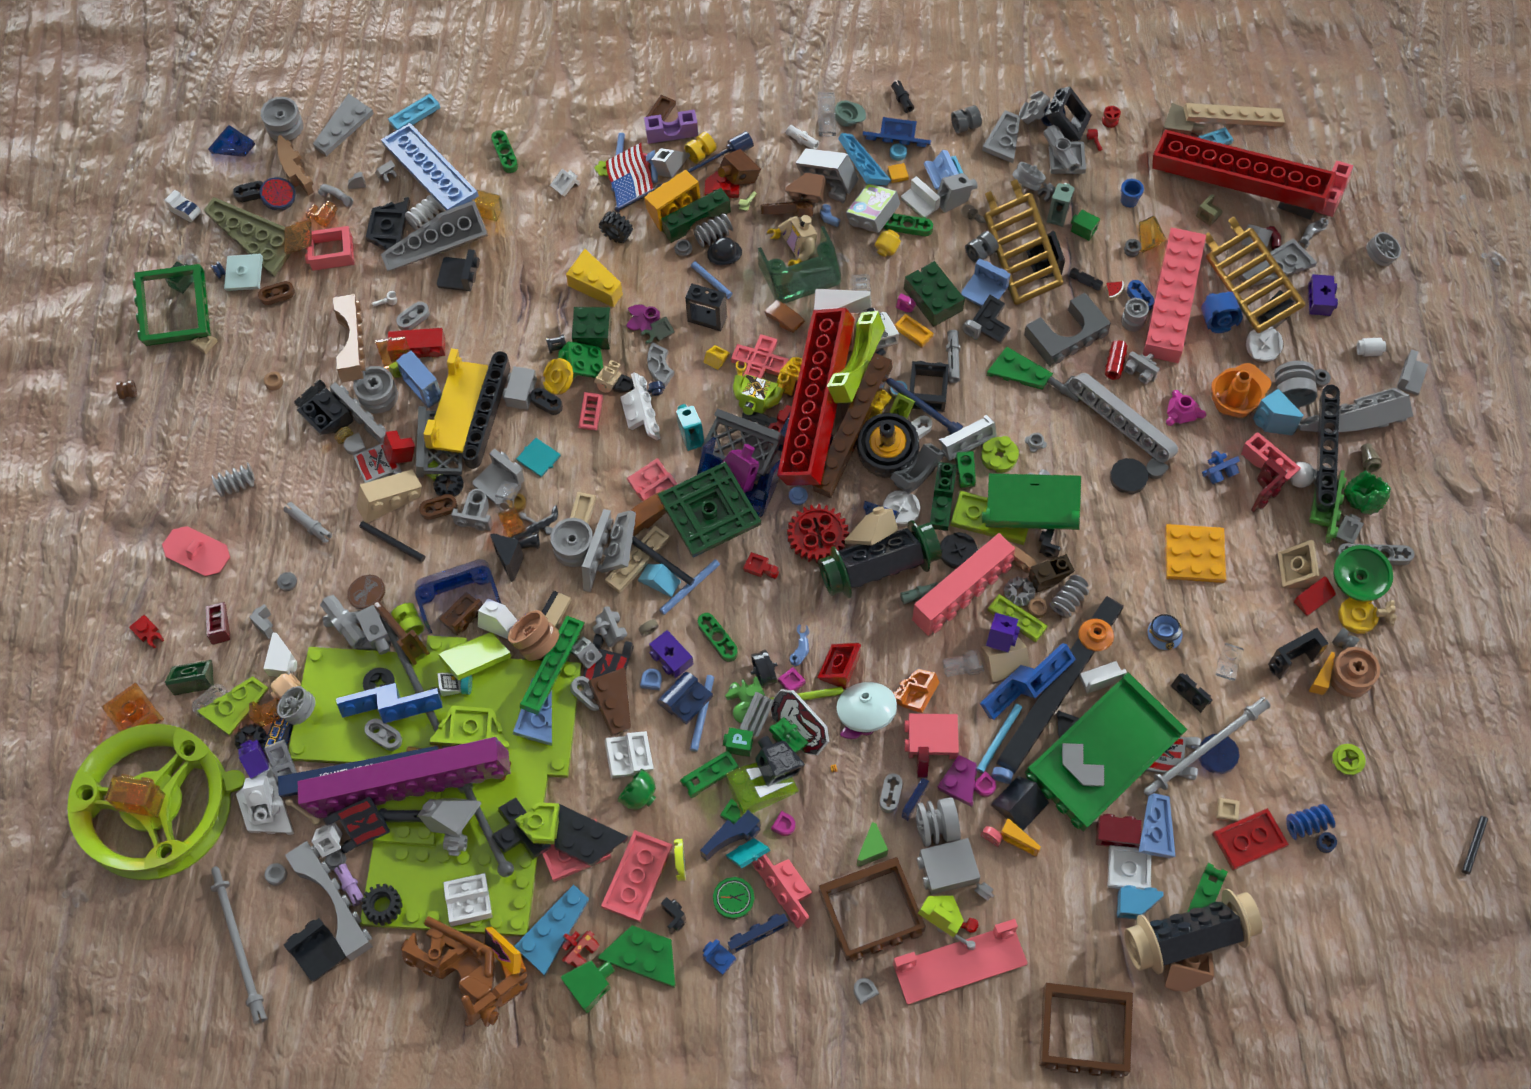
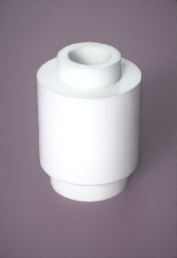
(1371, 347)

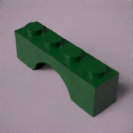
(679, 222)

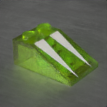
(751, 790)

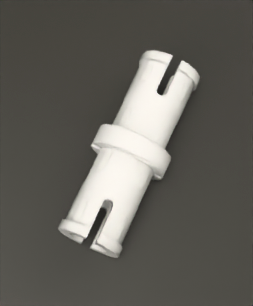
(793, 132)

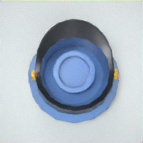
(1165, 632)

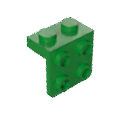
(584, 359)

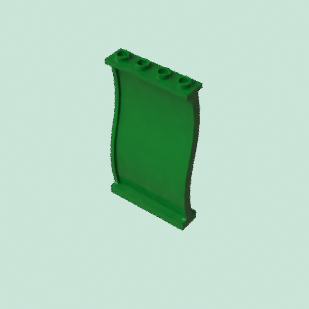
(1120, 731)

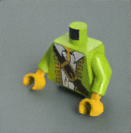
(756, 393)

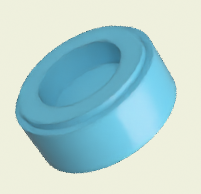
(898, 152)

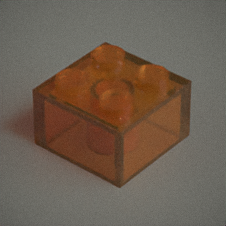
(132, 709)
(135, 795)

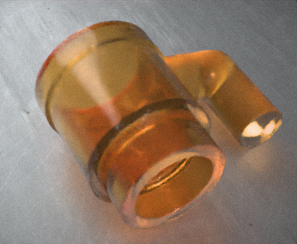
(323, 214)

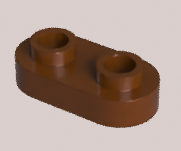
(276, 293)
(438, 506)

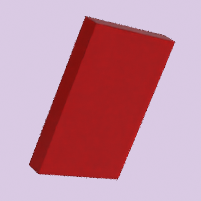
(1250, 839)

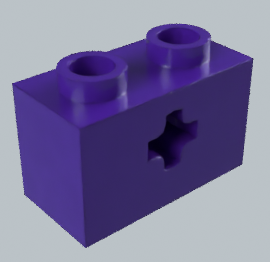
(1322, 295)
(1003, 632)
(667, 644)
(253, 758)

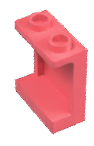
(932, 731)

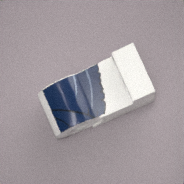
(182, 206)

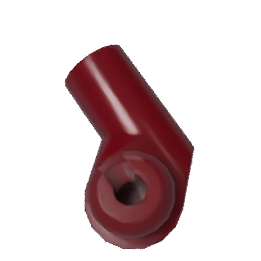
(1276, 237)

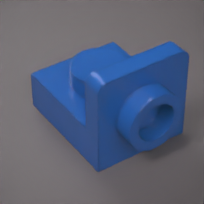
(718, 957)

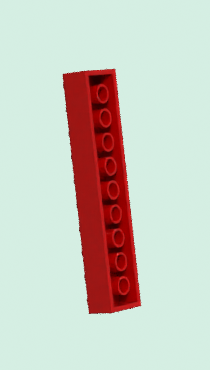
(1244, 170)
(813, 405)

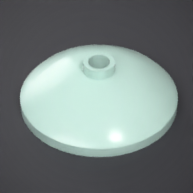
(868, 713)

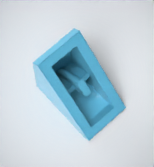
(660, 579)

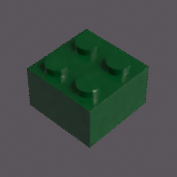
(592, 326)

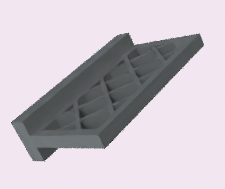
(747, 427)
(422, 452)

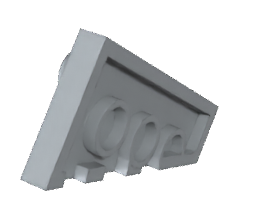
(358, 413)

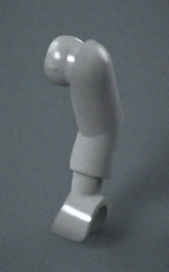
(325, 189)
(1311, 229)

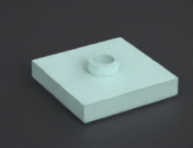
(243, 272)

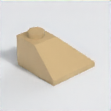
(873, 527)

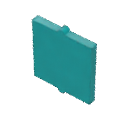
(538, 457)
(747, 852)

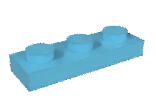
(415, 112)

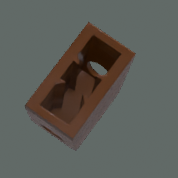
(739, 168)

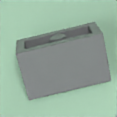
(1412, 374)

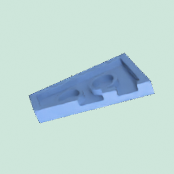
(1157, 830)

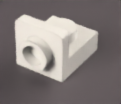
(564, 182)

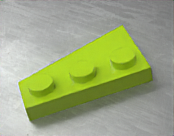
(233, 707)

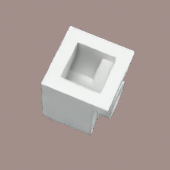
(327, 839)

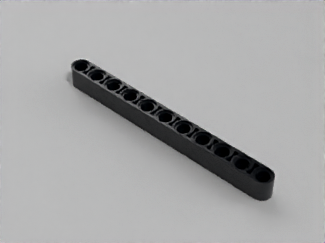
(1053, 695)

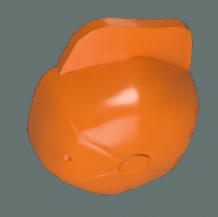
(1239, 390)

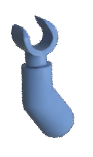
(803, 649)

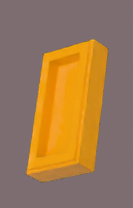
(914, 330)

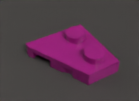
(960, 780)

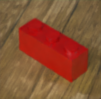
(423, 341)

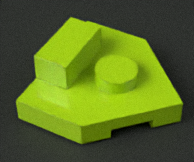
(540, 823)
(943, 913)

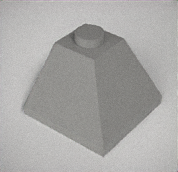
(448, 814)

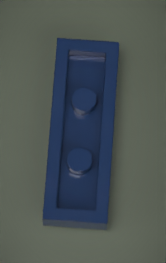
(757, 933)

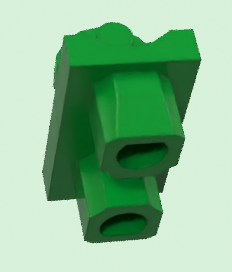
(785, 731)

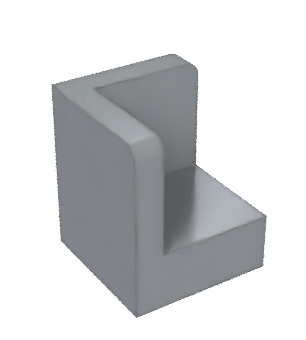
(1263, 234)

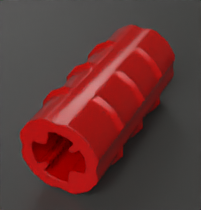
(1116, 360)

